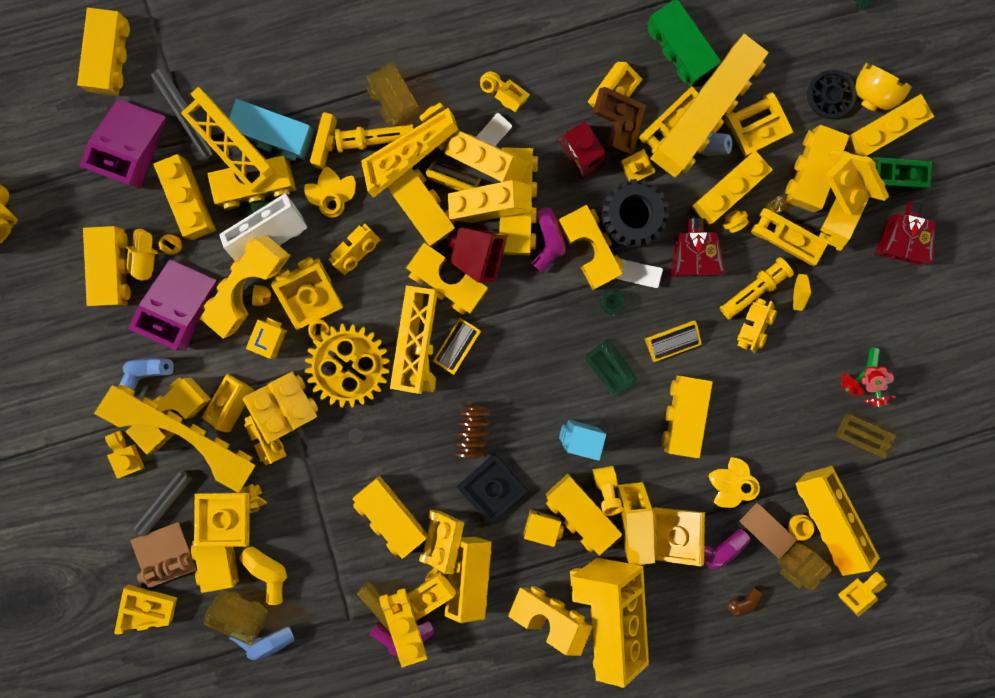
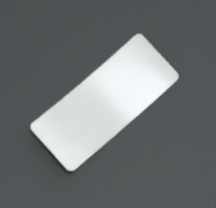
(495, 130)
(640, 273)

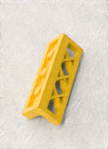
(232, 133)
(408, 336)

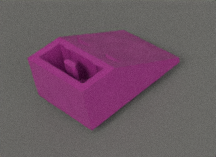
(124, 144)
(173, 306)

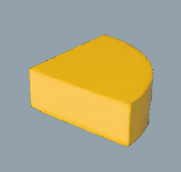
(801, 292)

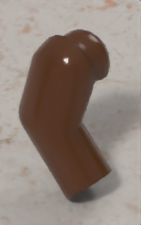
(746, 606)

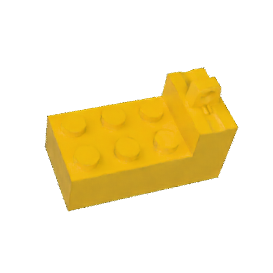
(617, 617)

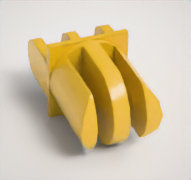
(141, 255)

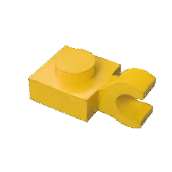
(124, 459)
(860, 595)

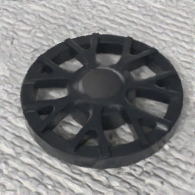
(831, 94)

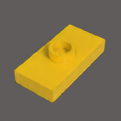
(324, 141)

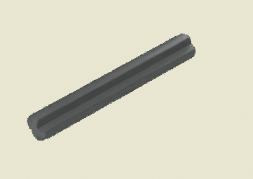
(178, 105)

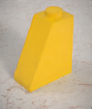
(637, 524)

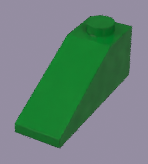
(904, 173)

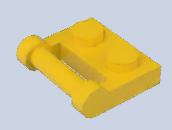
(763, 131)
(447, 543)

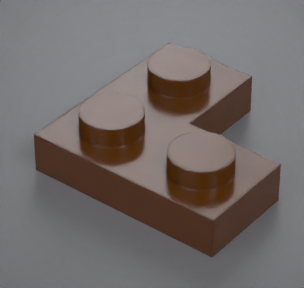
(626, 119)

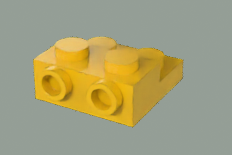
(306, 292)
(280, 407)

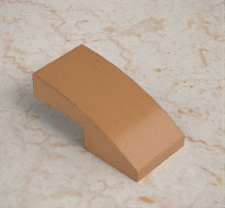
(768, 530)

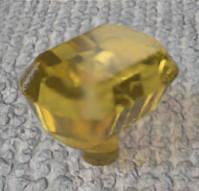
(777, 204)

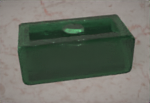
(611, 367)

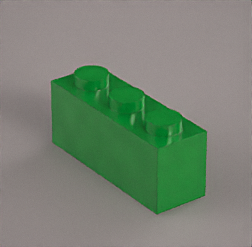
(682, 43)

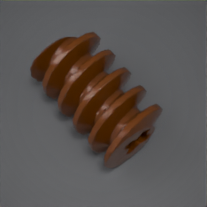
(473, 431)

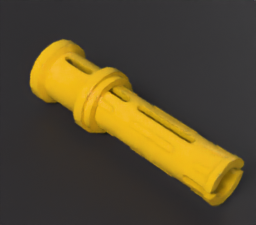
(361, 134)
(765, 279)

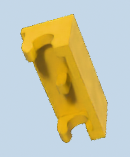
(840, 225)

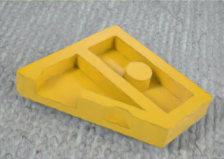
(144, 609)

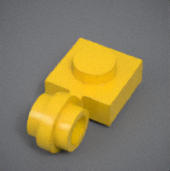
(508, 93)

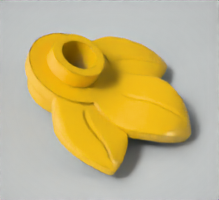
(331, 189)
(730, 481)

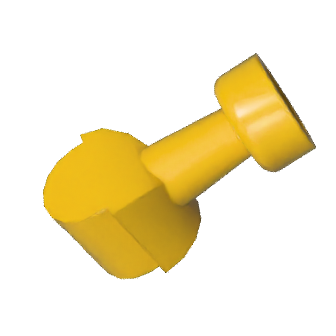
(429, 378)
(606, 481)

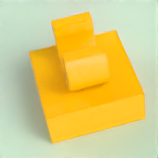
(637, 166)

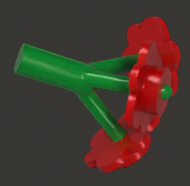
(873, 377)

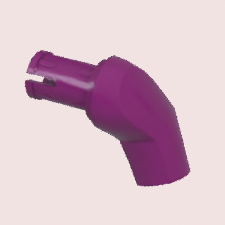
(553, 240)
(726, 551)
(384, 636)

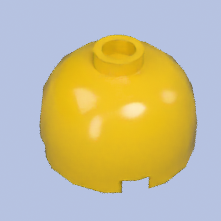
(880, 88)

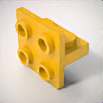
(854, 180)

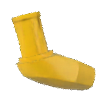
(266, 570)

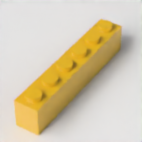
(709, 105)

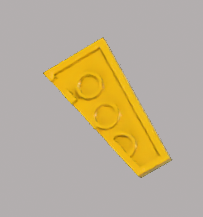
(400, 155)

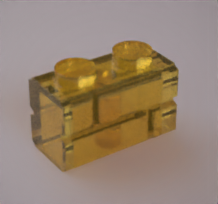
(393, 95)
(803, 567)
(236, 616)

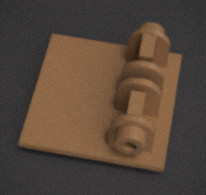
(162, 555)

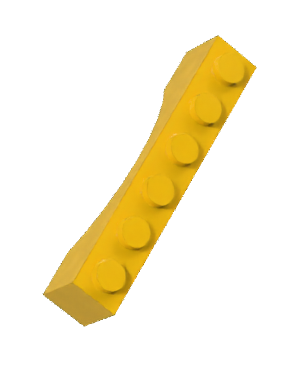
(124, 409)

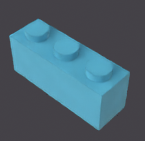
(272, 130)
(582, 439)

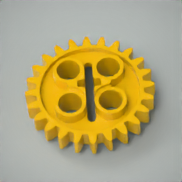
(331, 383)

